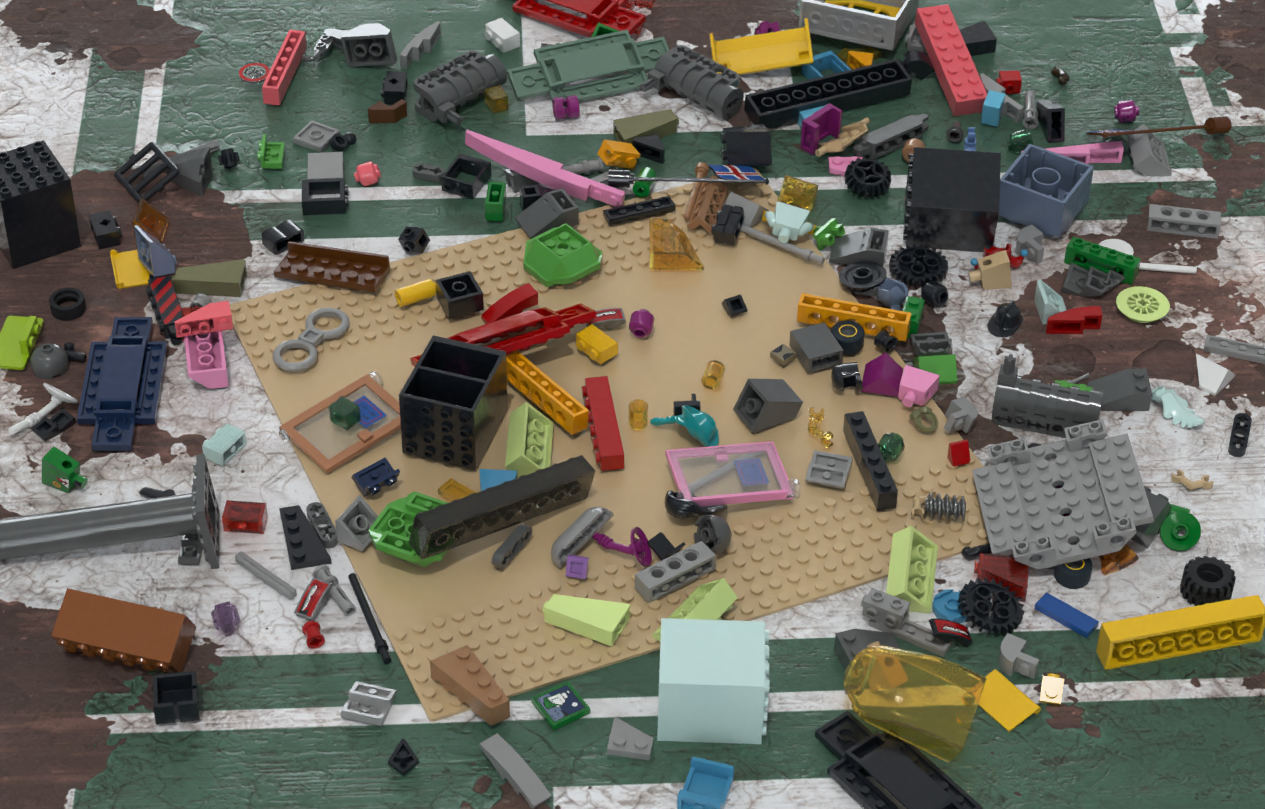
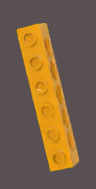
(873, 319)
(546, 393)

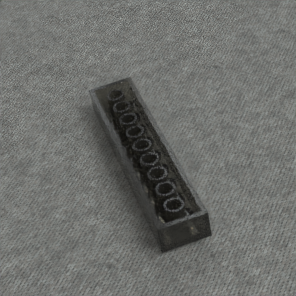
(501, 507)

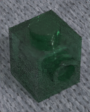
(344, 413)

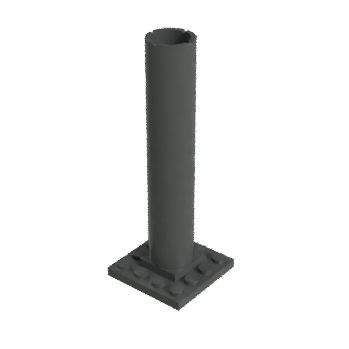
(120, 523)

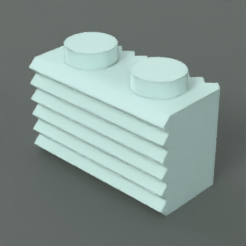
(224, 444)

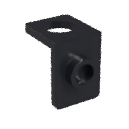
(663, 547)

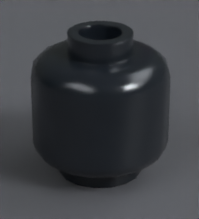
(934, 294)

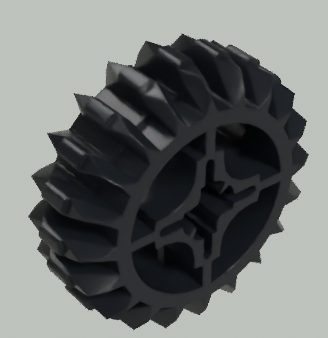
(867, 177)

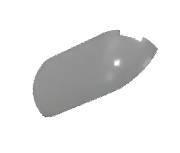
(579, 533)

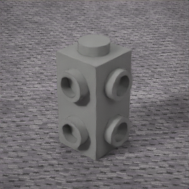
(885, 608)

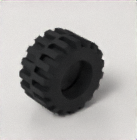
(1207, 581)

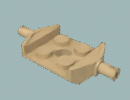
(850, 133)

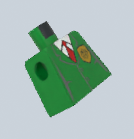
(61, 471)

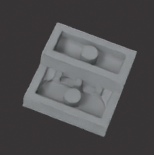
(829, 469)
(368, 703)

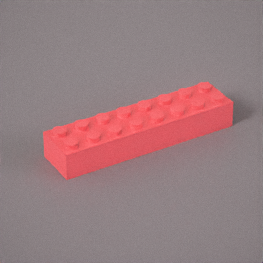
(950, 59)

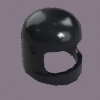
(846, 376)

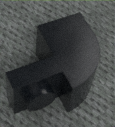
(918, 63)

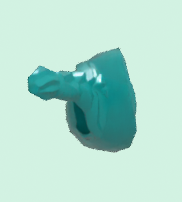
(697, 422)

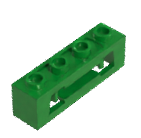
(1102, 258)

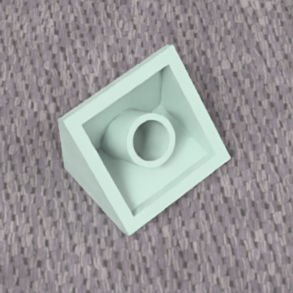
(1047, 301)

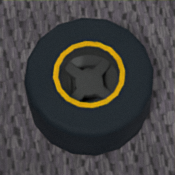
(849, 336)
(1074, 574)

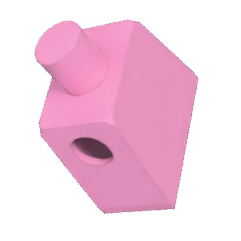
(917, 386)

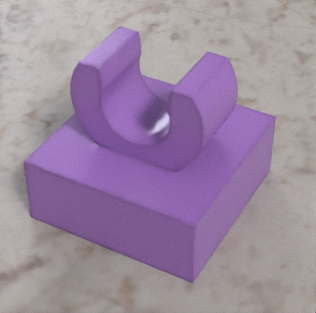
(577, 566)

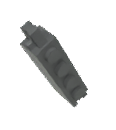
(891, 136)

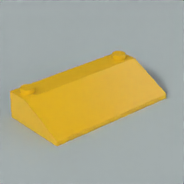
(764, 51)

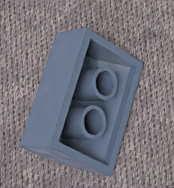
(153, 253)

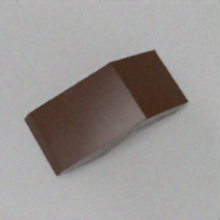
(384, 114)

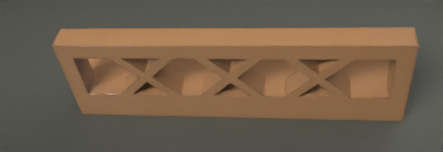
(704, 201)

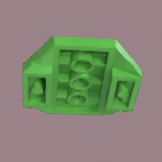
(561, 256)
(394, 526)

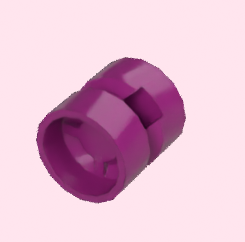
(571, 104)

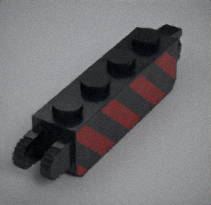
(166, 305)

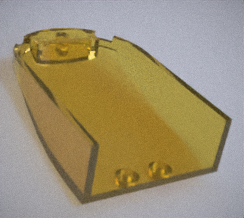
(914, 697)

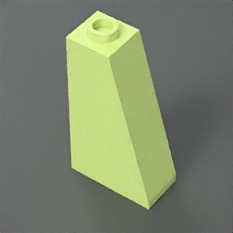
(588, 617)

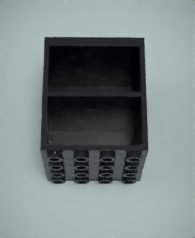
(952, 199)
(35, 206)
(453, 402)

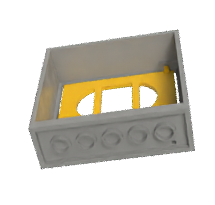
(859, 26)

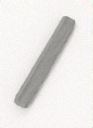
(265, 575)

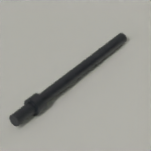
(380, 644)

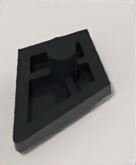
(403, 758)

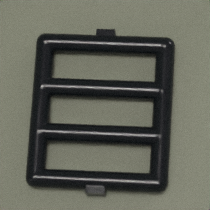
(159, 187)

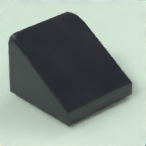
(734, 305)

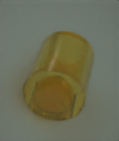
(713, 374)
(638, 414)

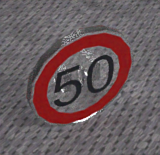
(253, 73)

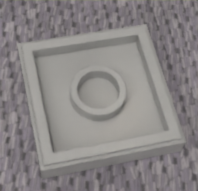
(315, 136)

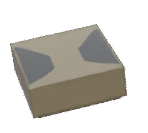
(783, 354)

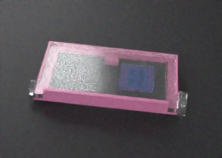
(731, 474)

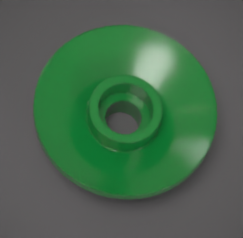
(1177, 522)

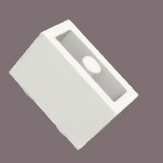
(502, 35)

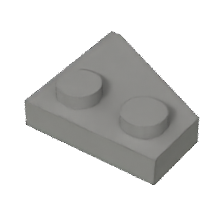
(629, 741)

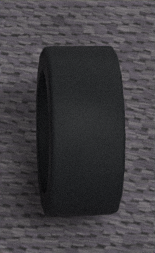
(70, 312)

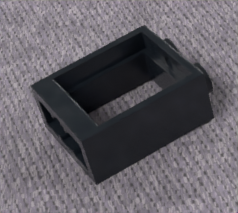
(463, 164)
(324, 206)

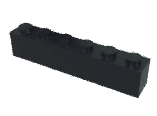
(870, 461)

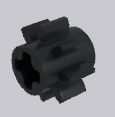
(228, 158)

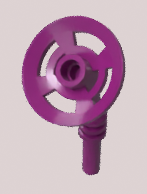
(636, 547)

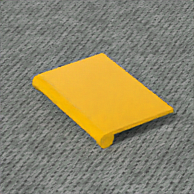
(128, 269)
(1005, 701)

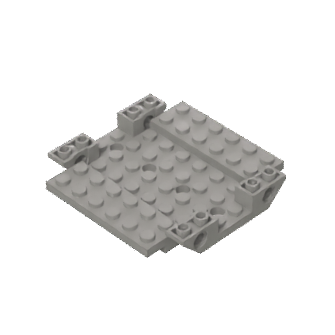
(1098, 490)

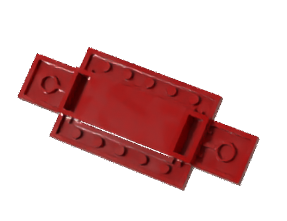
(603, 11)
(550, 324)

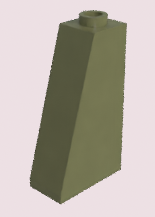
(661, 123)
(211, 279)

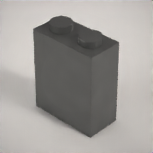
(816, 347)

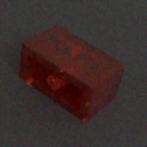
(244, 517)

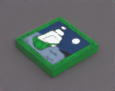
(560, 705)

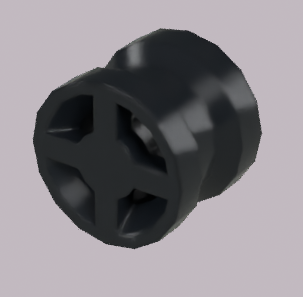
(885, 341)

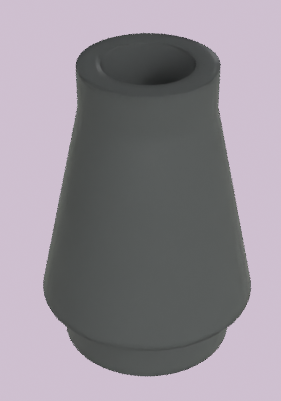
(955, 132)

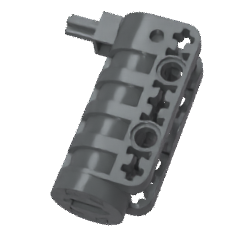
(697, 81)
(457, 85)
(1041, 403)

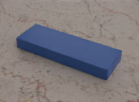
(1066, 615)

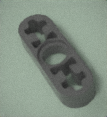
(322, 518)
(512, 546)

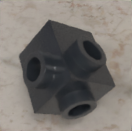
(414, 239)

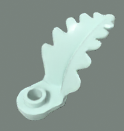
(1176, 407)

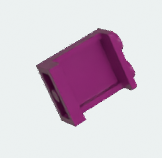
(819, 126)

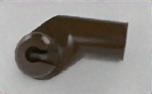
(1063, 76)

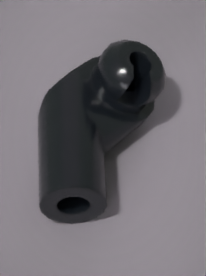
(72, 354)
(973, 553)

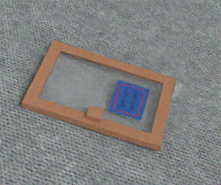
(330, 443)

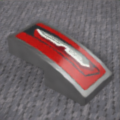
(611, 317)
(312, 598)

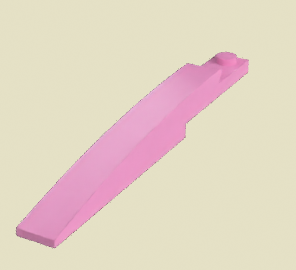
(543, 170)

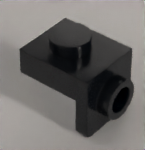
(677, 405)

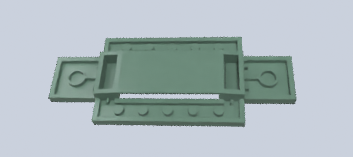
(586, 60)

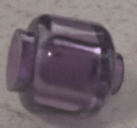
(225, 617)

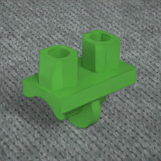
(826, 234)

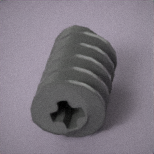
(945, 506)

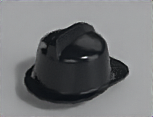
(1005, 320)

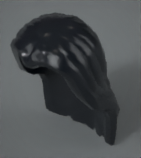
(685, 509)

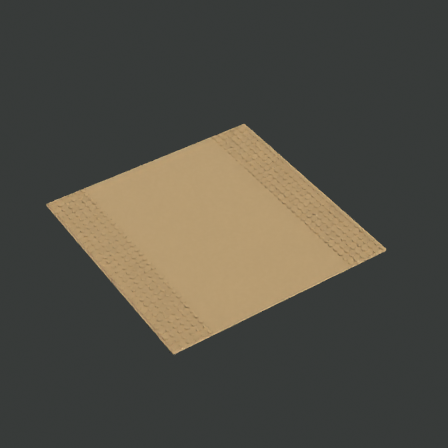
(778, 548)

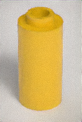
(415, 292)

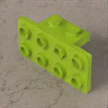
(18, 340)

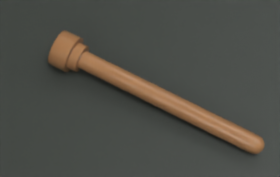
(701, 171)

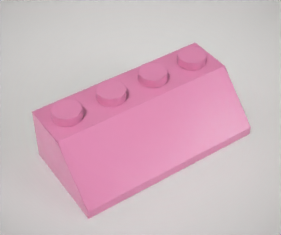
(206, 359)

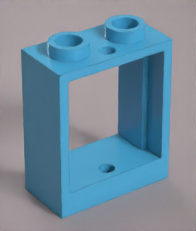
(827, 60)

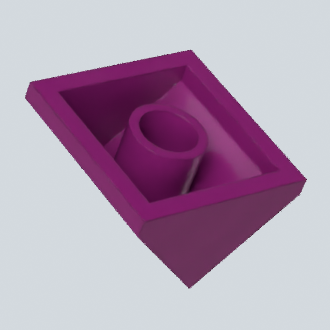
(882, 376)

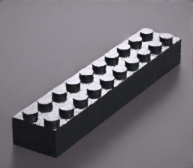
(843, 90)

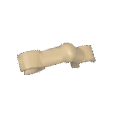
(1191, 485)
(917, 501)

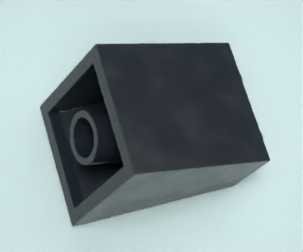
(746, 145)

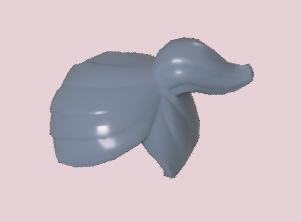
(892, 293)

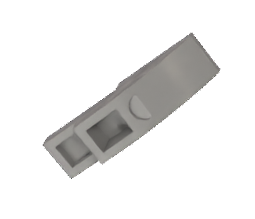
(1010, 107)

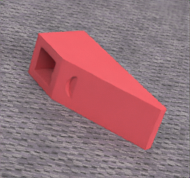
(207, 319)

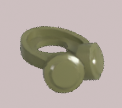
(927, 412)

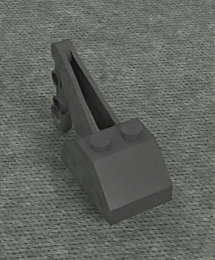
(362, 45)

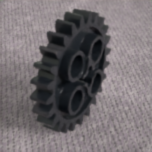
(918, 265)
(976, 605)

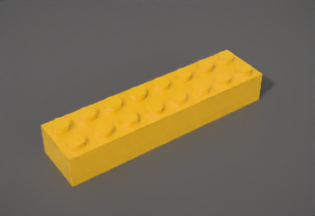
(1181, 632)

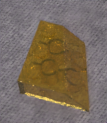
(670, 247)

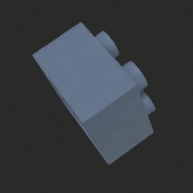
(1044, 190)

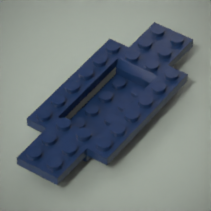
(113, 384)

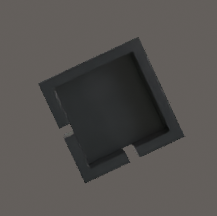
(175, 697)

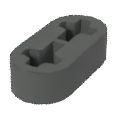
(427, 172)

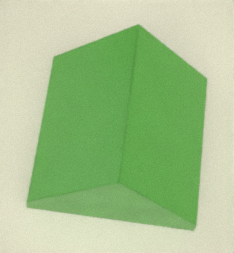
(939, 364)

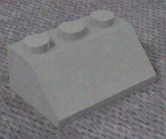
(1148, 154)

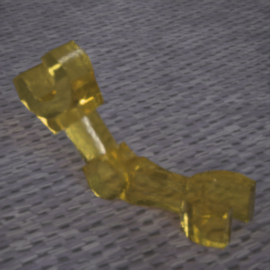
(816, 418)

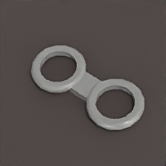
(310, 339)

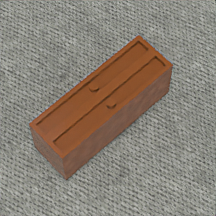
(123, 631)

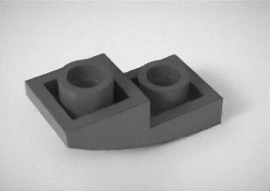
(190, 550)

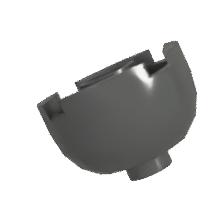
(49, 361)
(713, 533)

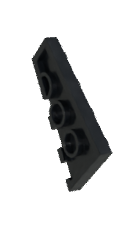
(301, 540)

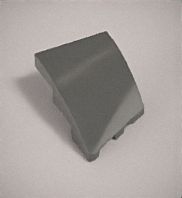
(1089, 282)

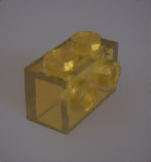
(798, 193)

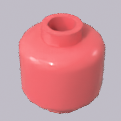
(367, 173)

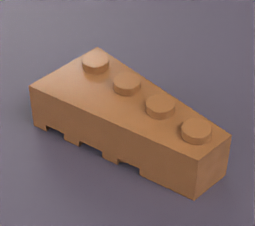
(471, 682)

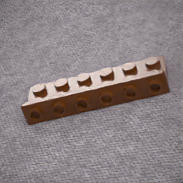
(333, 267)

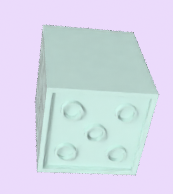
(713, 681)

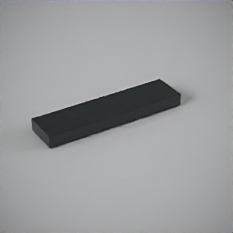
(639, 210)

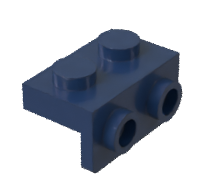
(374, 477)

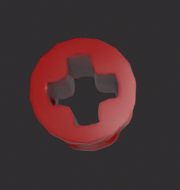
(312, 632)

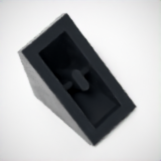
(650, 148)

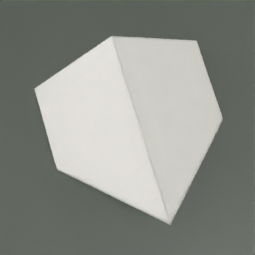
(1212, 376)

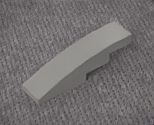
(419, 44)
(515, 770)

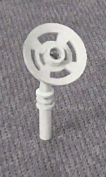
(57, 398)

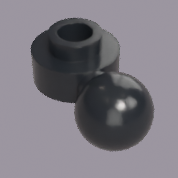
(339, 142)

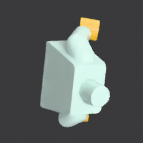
(788, 222)

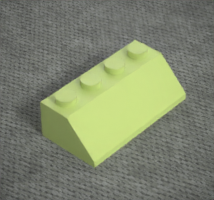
(528, 440)
(912, 569)
(704, 603)

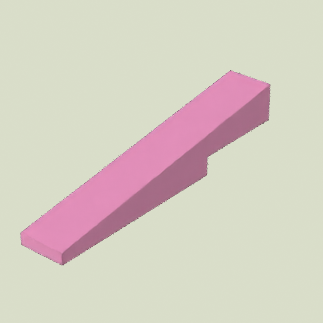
(1093, 153)

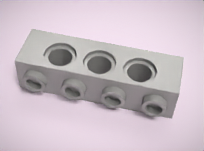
(1183, 221)
(675, 571)

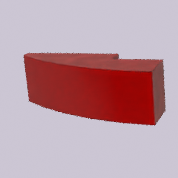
(511, 304)
(1075, 320)

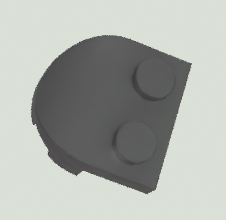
(931, 344)

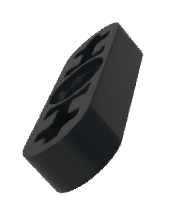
(1234, 439)

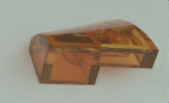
(1118, 560)

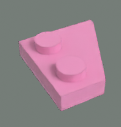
(838, 165)

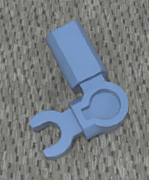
(970, 140)

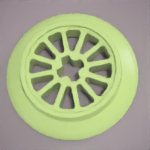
(1142, 304)

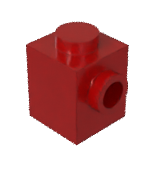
(1010, 81)

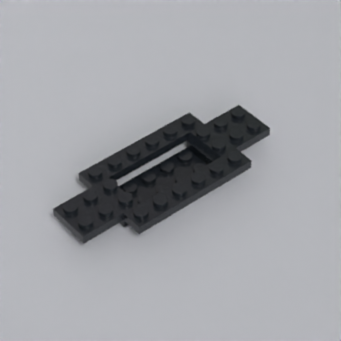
(893, 764)

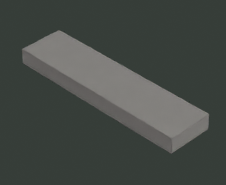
(1235, 349)
(915, 635)

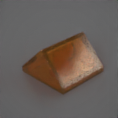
(150, 220)

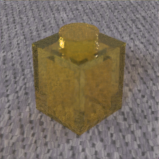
(496, 99)

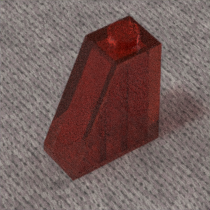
(1005, 570)

